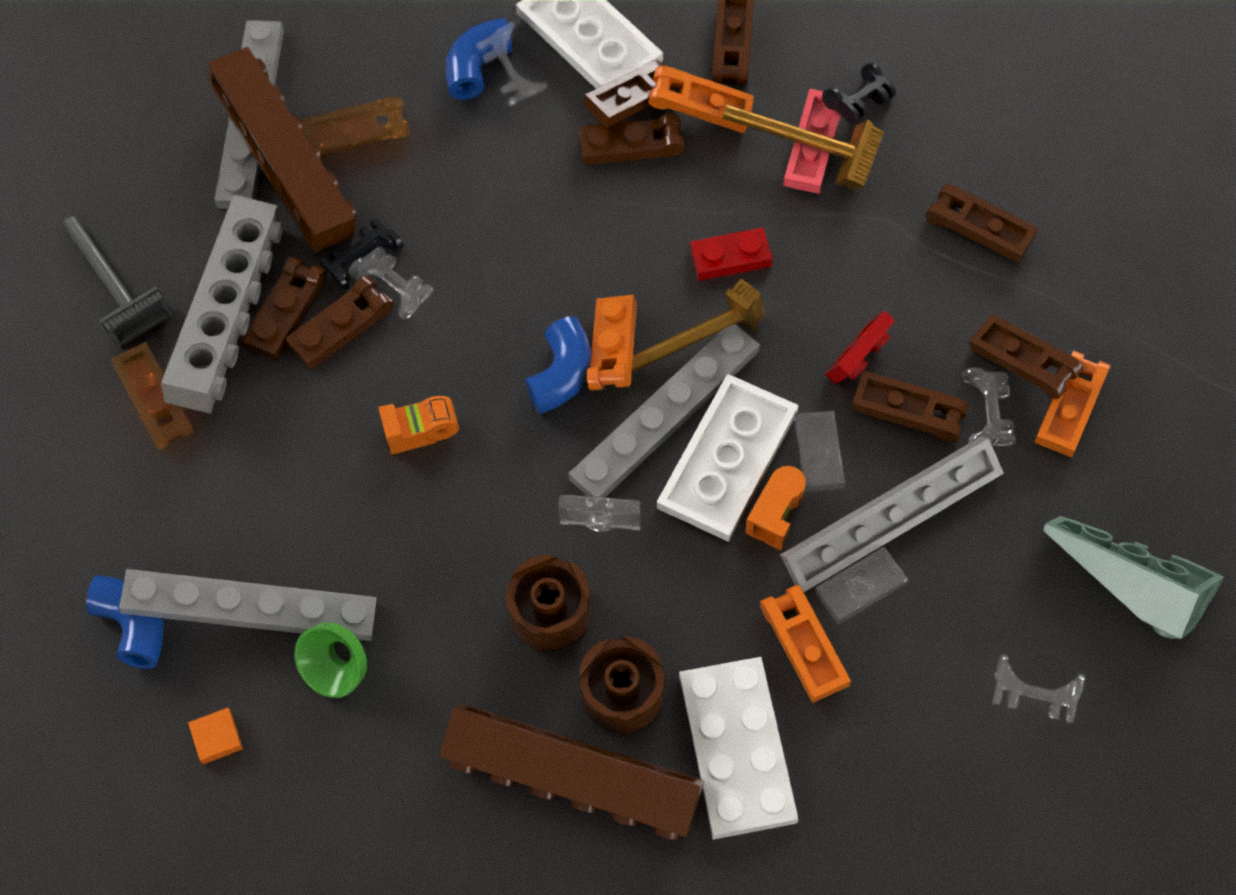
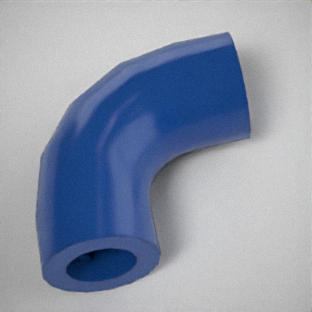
(465, 60)
(569, 367)
(141, 635)

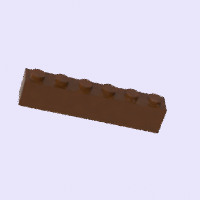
(282, 149)
(572, 770)

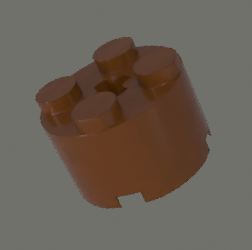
(542, 624)
(616, 662)

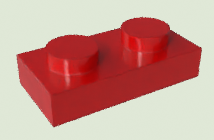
(731, 254)
(870, 338)

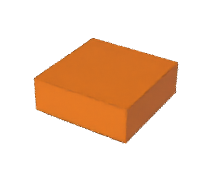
(215, 735)

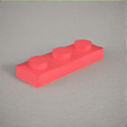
(808, 164)

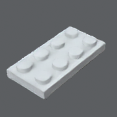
(590, 37)
(727, 457)
(738, 748)

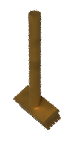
(857, 153)
(744, 307)

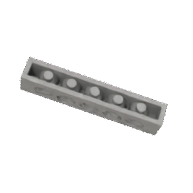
(243, 222)

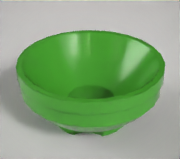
(321, 665)

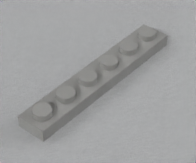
(239, 168)
(663, 412)
(892, 514)
(243, 603)

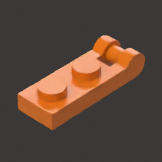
(697, 97)
(612, 342)
(1070, 412)
(806, 644)

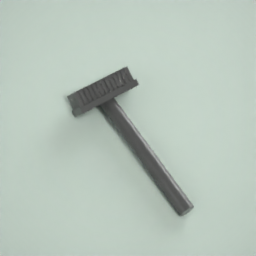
(134, 314)

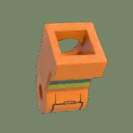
(418, 423)
(778, 498)

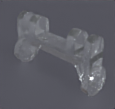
(499, 42)
(378, 264)
(992, 387)
(1066, 695)

